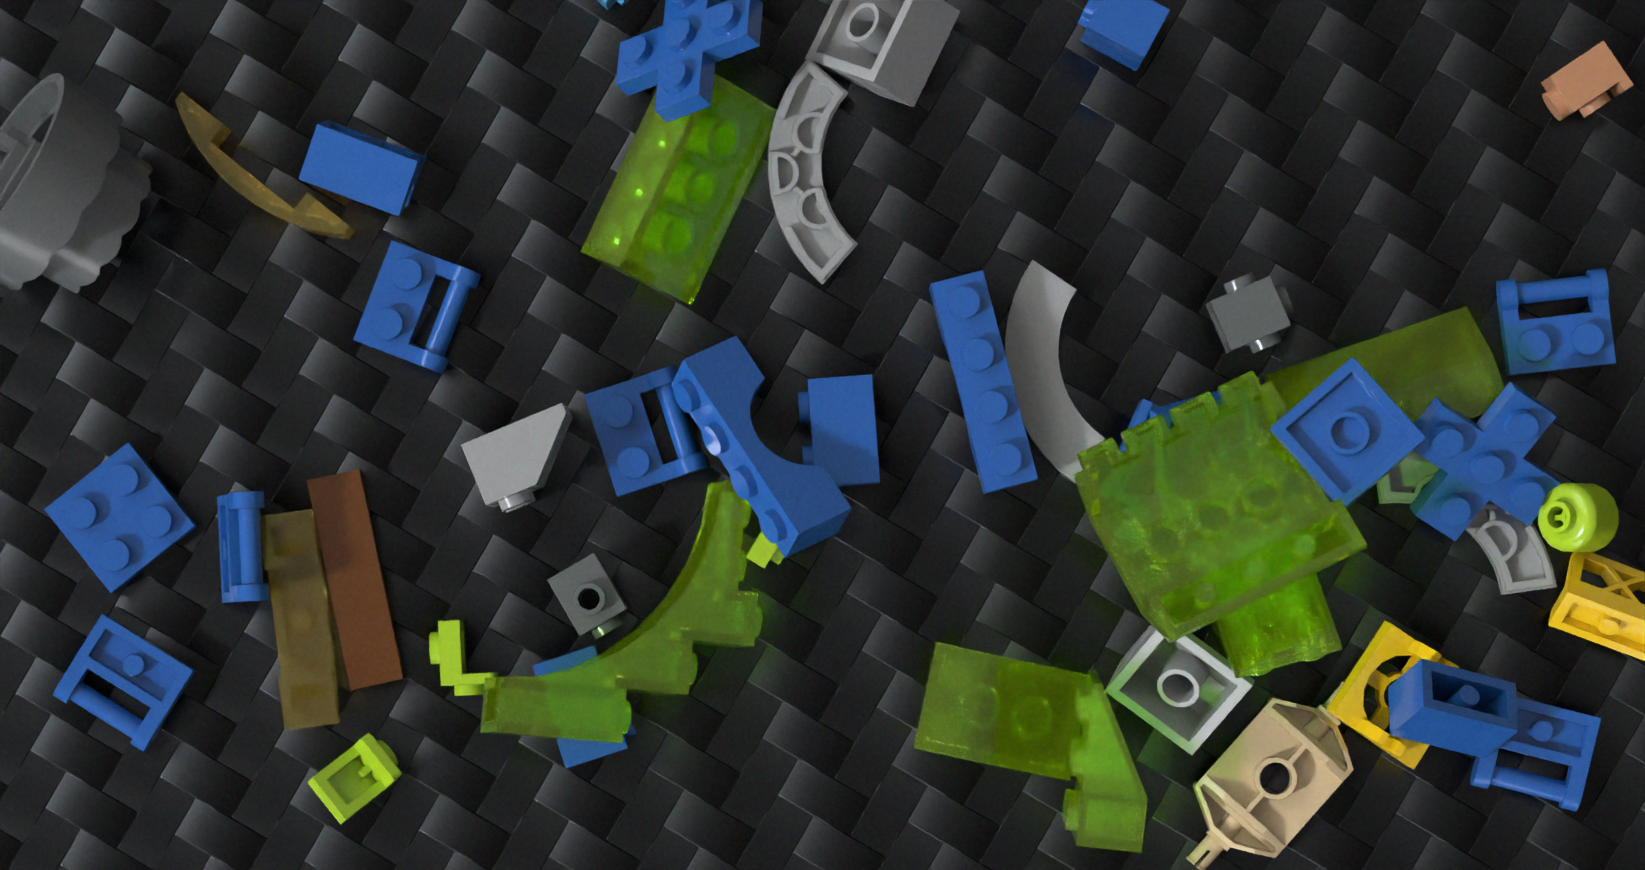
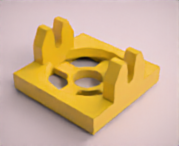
(1349, 700)

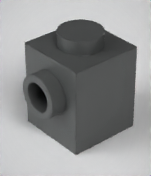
(1251, 313)
(574, 582)

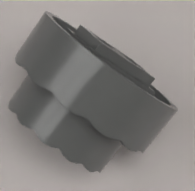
(64, 186)

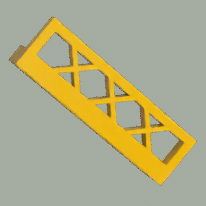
(1606, 614)

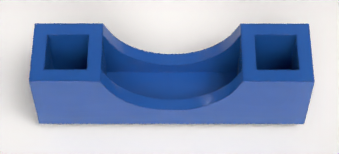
(983, 382)
(792, 500)

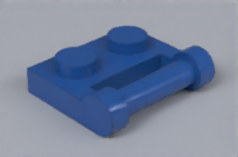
(400, 302)
(1557, 340)
(628, 436)
(241, 547)
(133, 667)
(1548, 735)

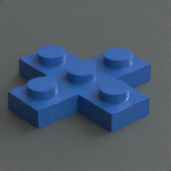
(684, 52)
(1483, 461)

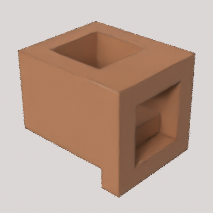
(1584, 83)

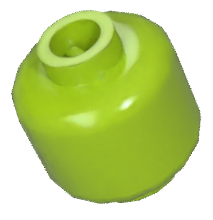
(1578, 517)

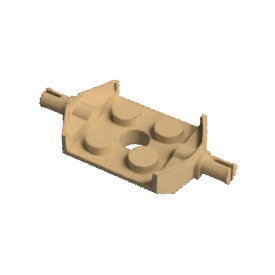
(1231, 792)

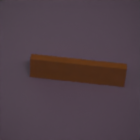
(355, 579)

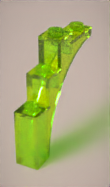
(656, 658)

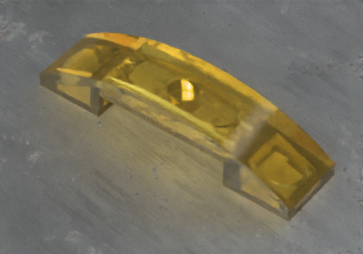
(209, 135)
(300, 619)

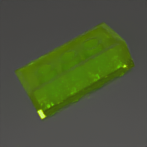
(680, 191)
(1412, 366)

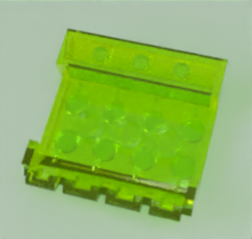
(1210, 509)

